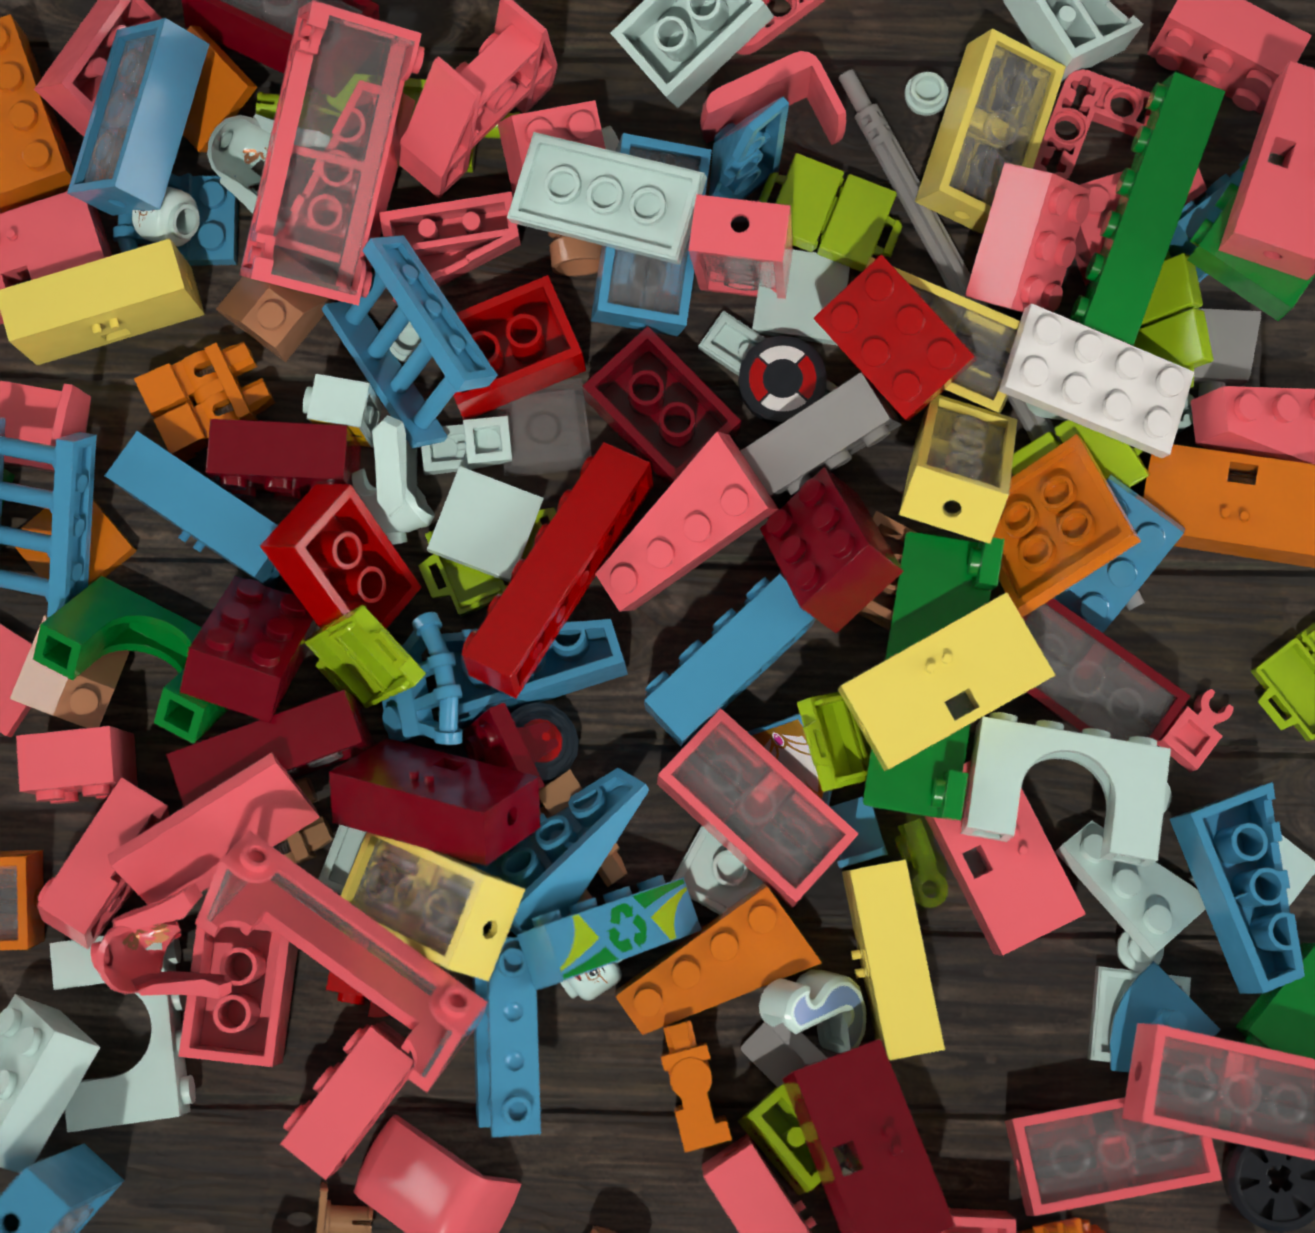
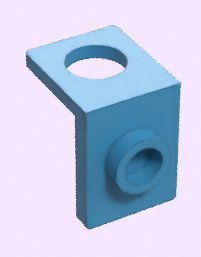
(869, 842)

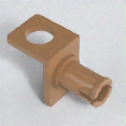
(340, 1217)

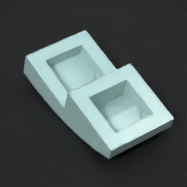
(469, 445)

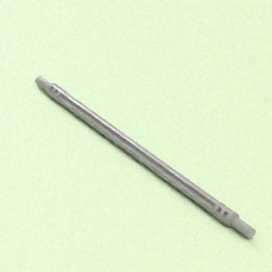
(929, 227)

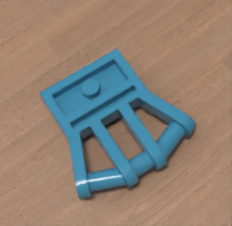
(218, 225)
(409, 713)

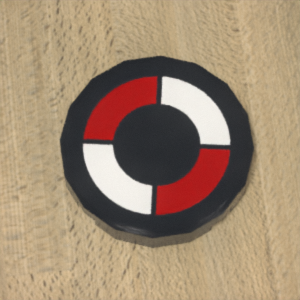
(781, 378)

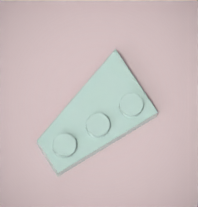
(1144, 900)

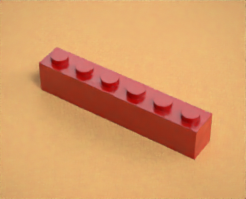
(557, 570)

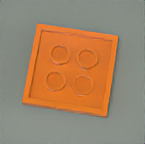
(1059, 526)

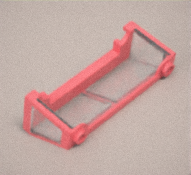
(329, 152)
(266, 886)

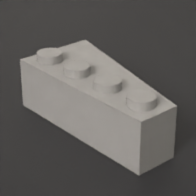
(821, 436)

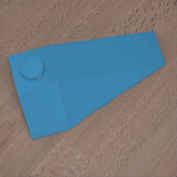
(748, 152)
(568, 847)

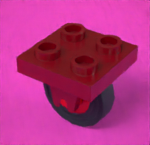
(528, 740)

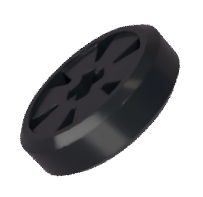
(1274, 1208)

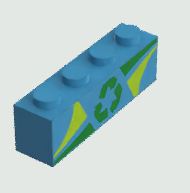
(609, 932)

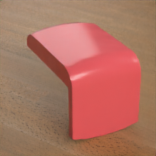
(792, 77)
(42, 416)
(428, 1187)

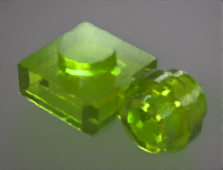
(915, 847)

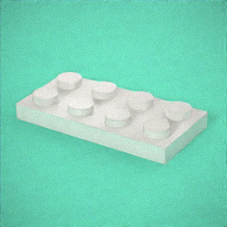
(1096, 381)

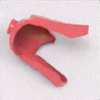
(131, 969)

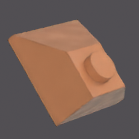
(273, 314)
(76, 700)

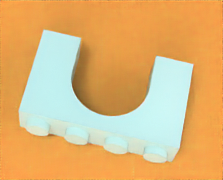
(1128, 771)
(159, 1081)

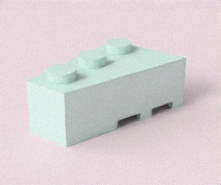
(1074, 30)

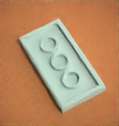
(606, 198)

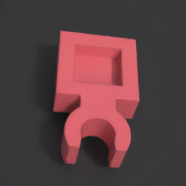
(1192, 732)

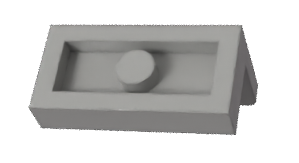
(780, 1051)

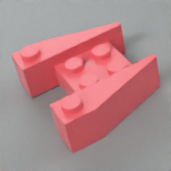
(466, 103)

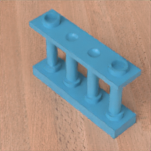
(436, 324)
(71, 515)
(507, 1048)

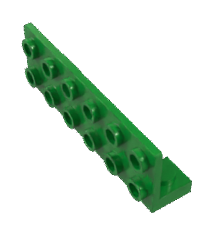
(938, 586)

